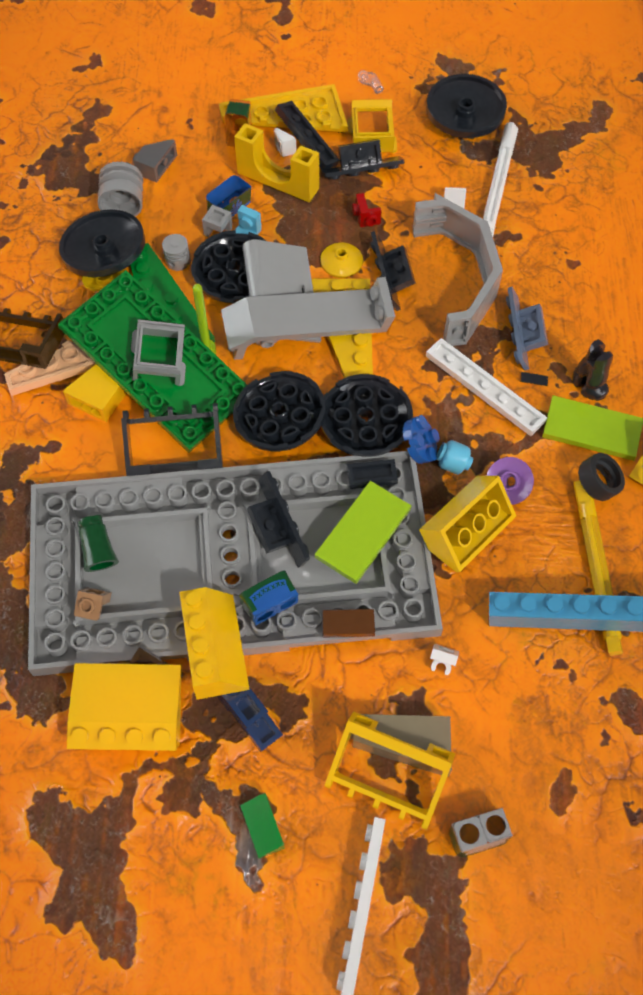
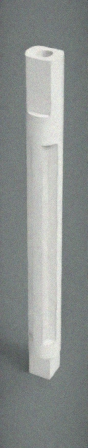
(501, 169)

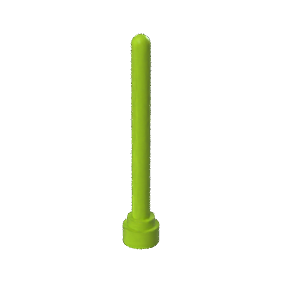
(202, 318)

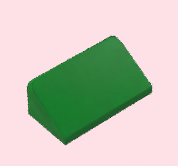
(262, 826)

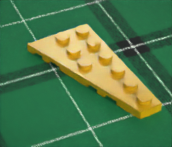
(317, 104)
(353, 350)

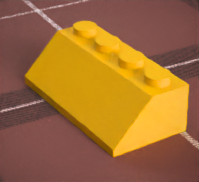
(468, 522)
(213, 642)

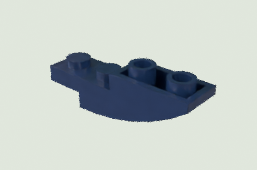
(252, 717)

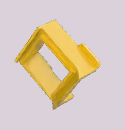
(387, 139)

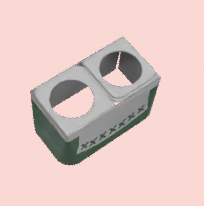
(463, 849)

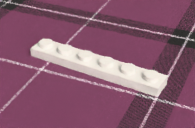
(486, 387)
(358, 918)

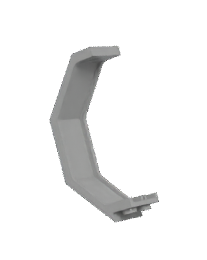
(473, 233)

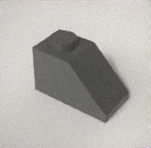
(155, 159)

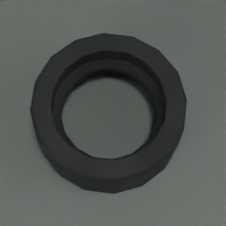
(593, 484)

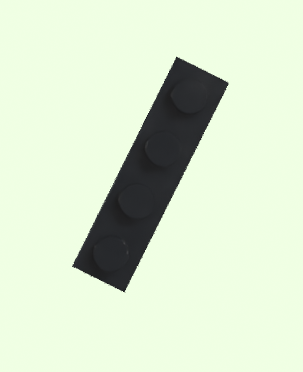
(306, 134)

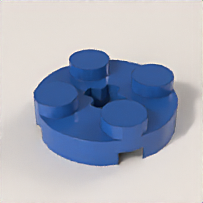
(421, 439)

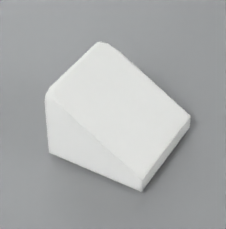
(284, 142)
(455, 195)

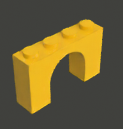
(254, 163)

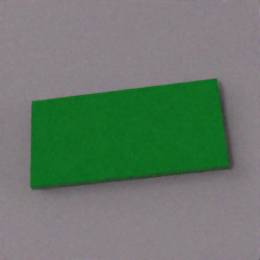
(104, 333)

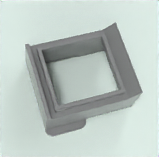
(164, 330)

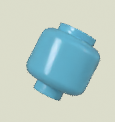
(454, 457)

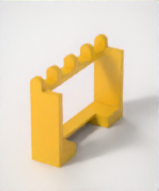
(366, 728)

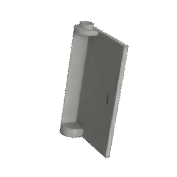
(277, 271)

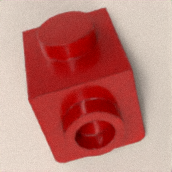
(366, 216)

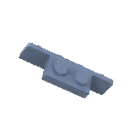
(528, 328)

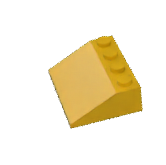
(125, 707)

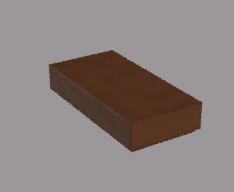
(348, 623)

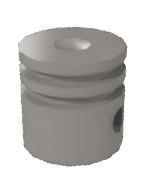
(176, 252)

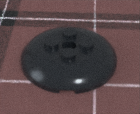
(221, 266)
(366, 397)
(279, 411)

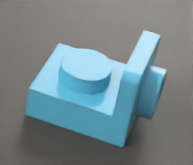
(248, 221)

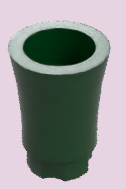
(96, 545)

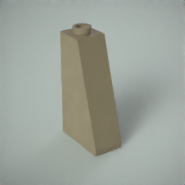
(411, 729)

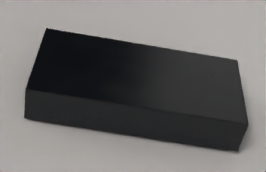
(379, 472)

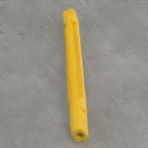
(596, 558)

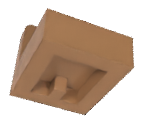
(90, 603)

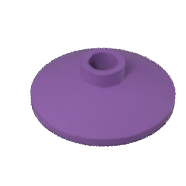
(516, 468)

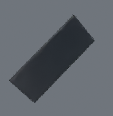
(534, 379)

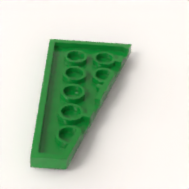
(157, 280)

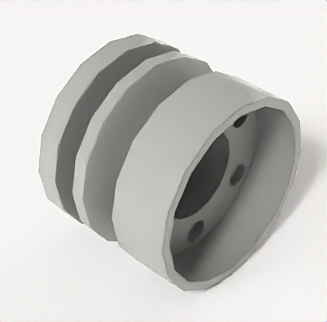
(120, 188)

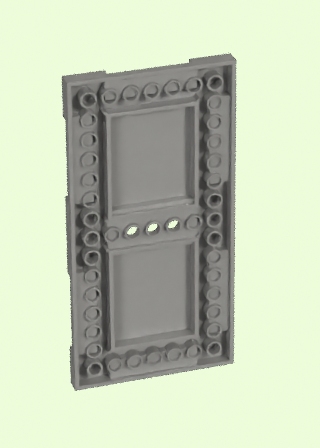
(172, 542)

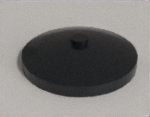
(466, 105)
(102, 243)

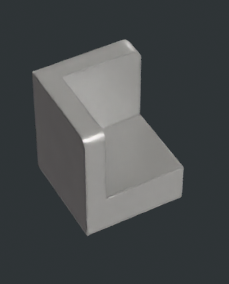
(216, 219)

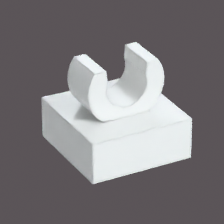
(444, 655)

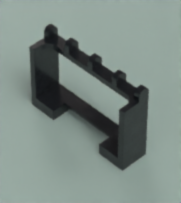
(170, 467)

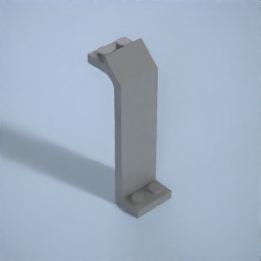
(307, 316)

